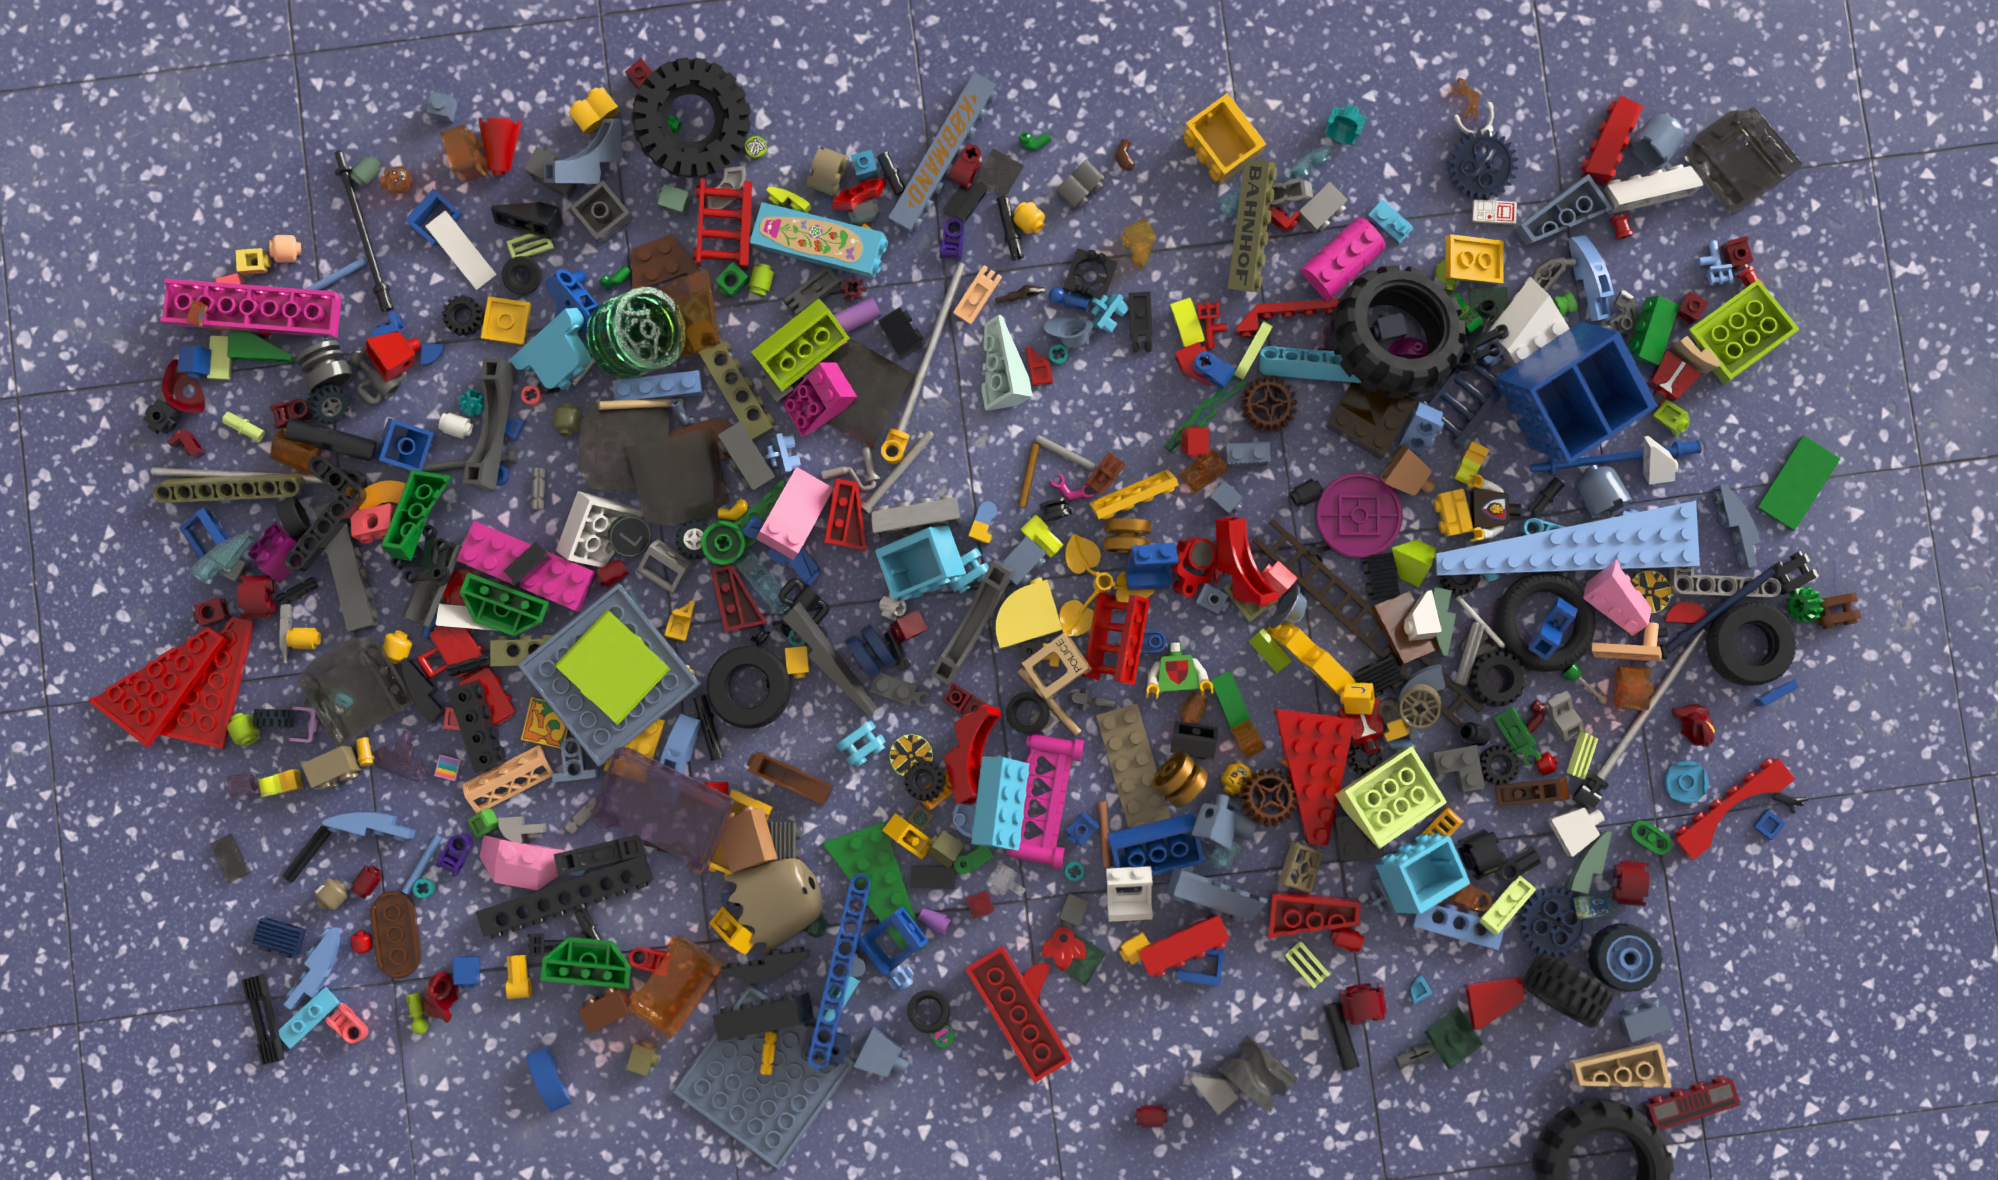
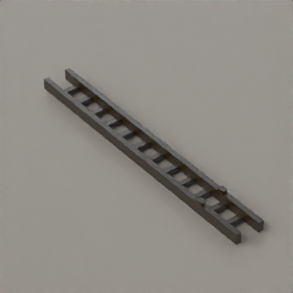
(1448, 713)

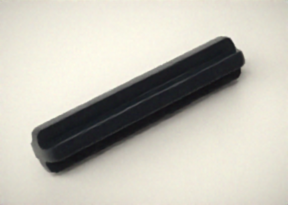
(306, 854)

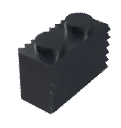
(901, 333)
(1381, 576)
(1381, 673)
(1194, 740)

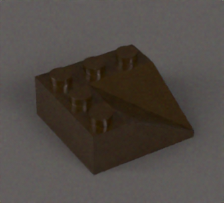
(1370, 418)

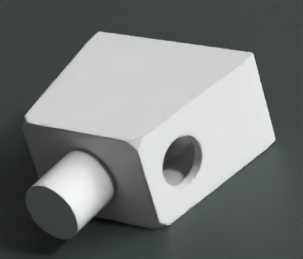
(1576, 829)

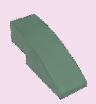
(1446, 620)
(1590, 862)

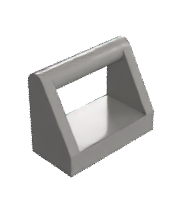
(668, 557)

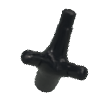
(1318, 551)
(1789, 801)

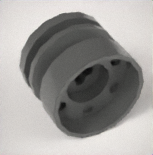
(324, 364)

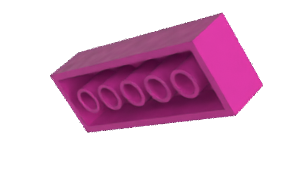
(556, 580)

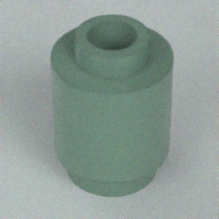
(366, 170)

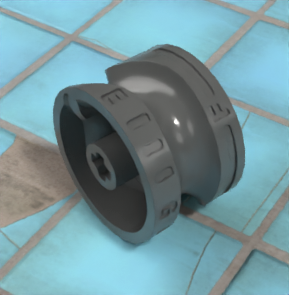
(1258, 1073)

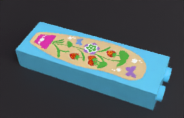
(818, 240)

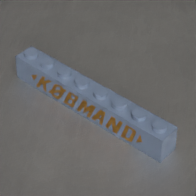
(942, 153)

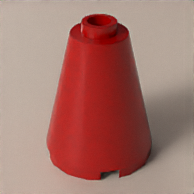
(499, 143)

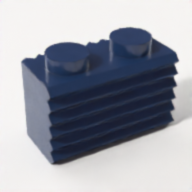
(279, 937)

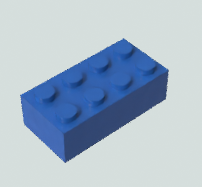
(1157, 845)

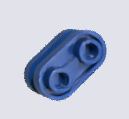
(1153, 642)

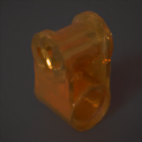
(1468, 896)

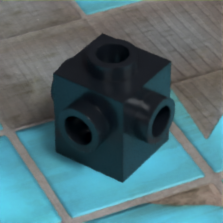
(162, 417)

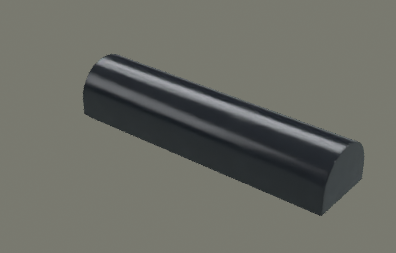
(330, 439)

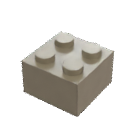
(332, 767)

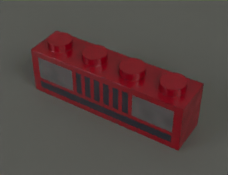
(1691, 1103)

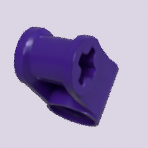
(952, 243)
(452, 857)

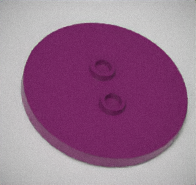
(1358, 515)

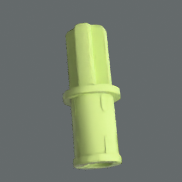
(243, 426)

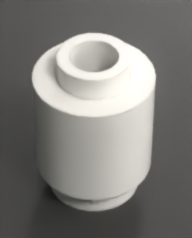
(455, 425)

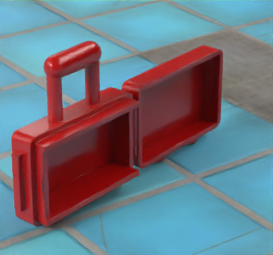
(456, 646)

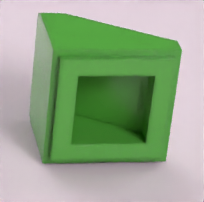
(483, 823)

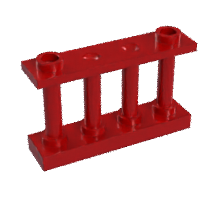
(741, 235)
(1131, 639)

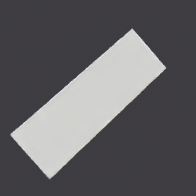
(460, 250)
(457, 617)

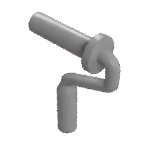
(872, 478)

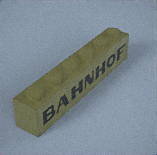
(1251, 225)

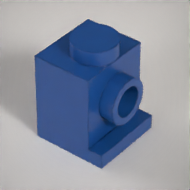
(1082, 820)

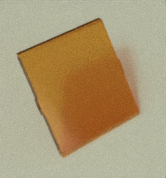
(696, 304)

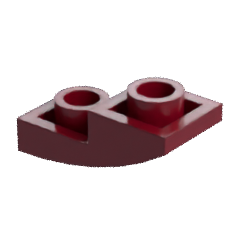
(961, 700)

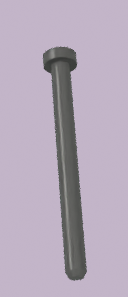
(455, 464)

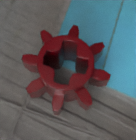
(853, 282)

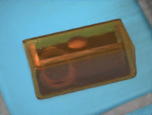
(1203, 471)

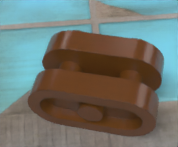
(1849, 615)

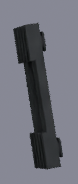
(270, 1050)

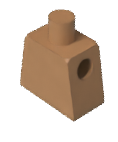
(1407, 473)

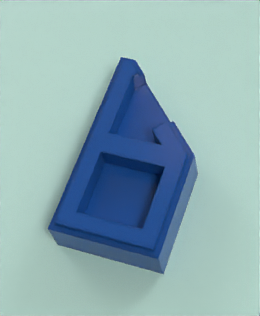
(1776, 693)

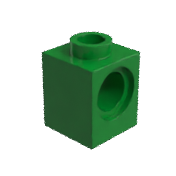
(732, 271)

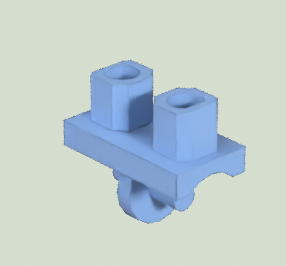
(778, 454)

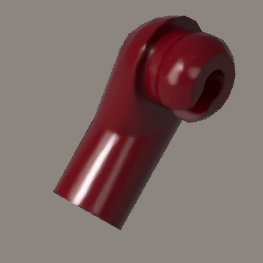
(1538, 717)

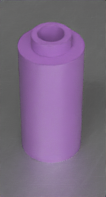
(858, 315)

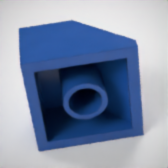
(404, 445)

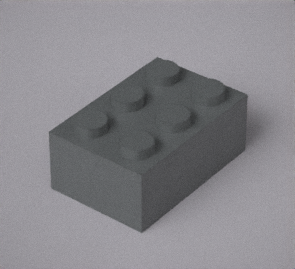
(744, 457)

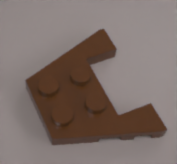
(660, 262)

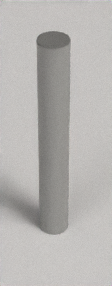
(1065, 453)

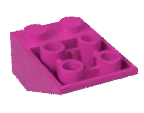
(819, 398)

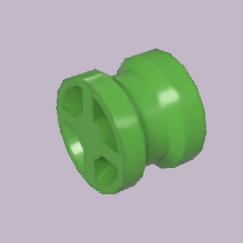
(1565, 303)

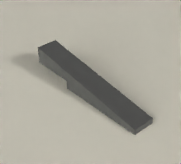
(828, 659)

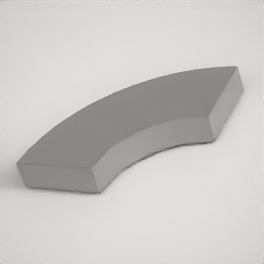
(732, 179)

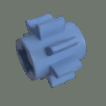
(900, 977)

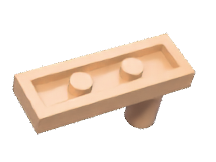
(1647, 652)

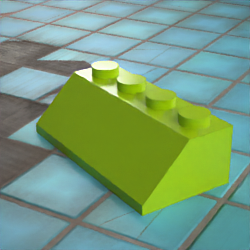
(800, 344)

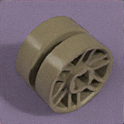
(1420, 717)

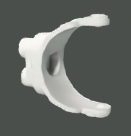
(1488, 126)

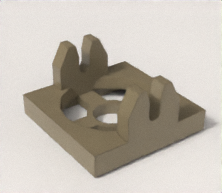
(1310, 871)

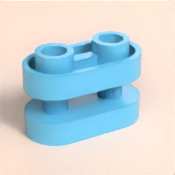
(976, 574)
(858, 756)

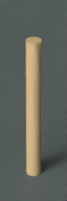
(640, 403)
(1061, 714)

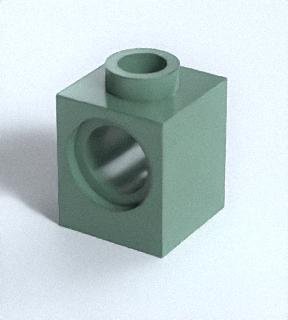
(673, 200)

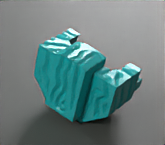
(1345, 125)

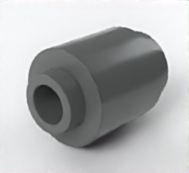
(864, 213)

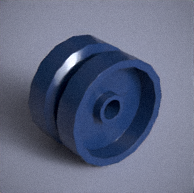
(869, 652)

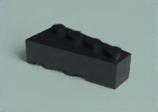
(763, 1017)

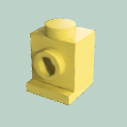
(246, 258)

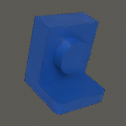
(386, 328)

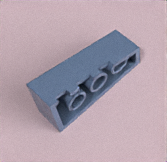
(1572, 206)

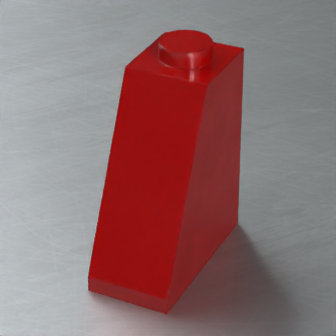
(1492, 999)

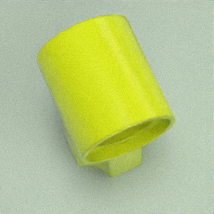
(1039, 533)

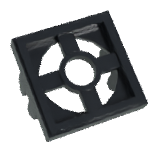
(1085, 290)

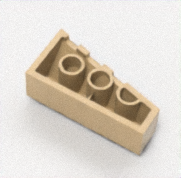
(1625, 1067)

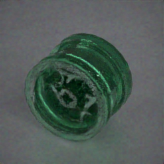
(651, 328)

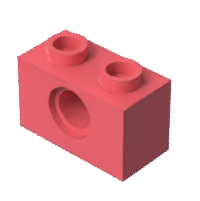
(364, 523)

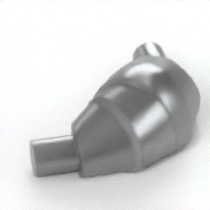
(1550, 271)

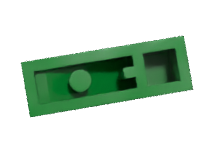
(249, 347)

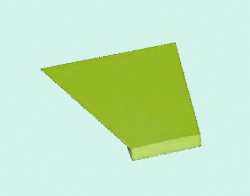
(1413, 561)

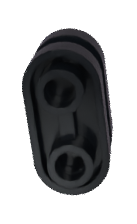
(1799, 561)

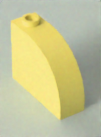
(1027, 615)

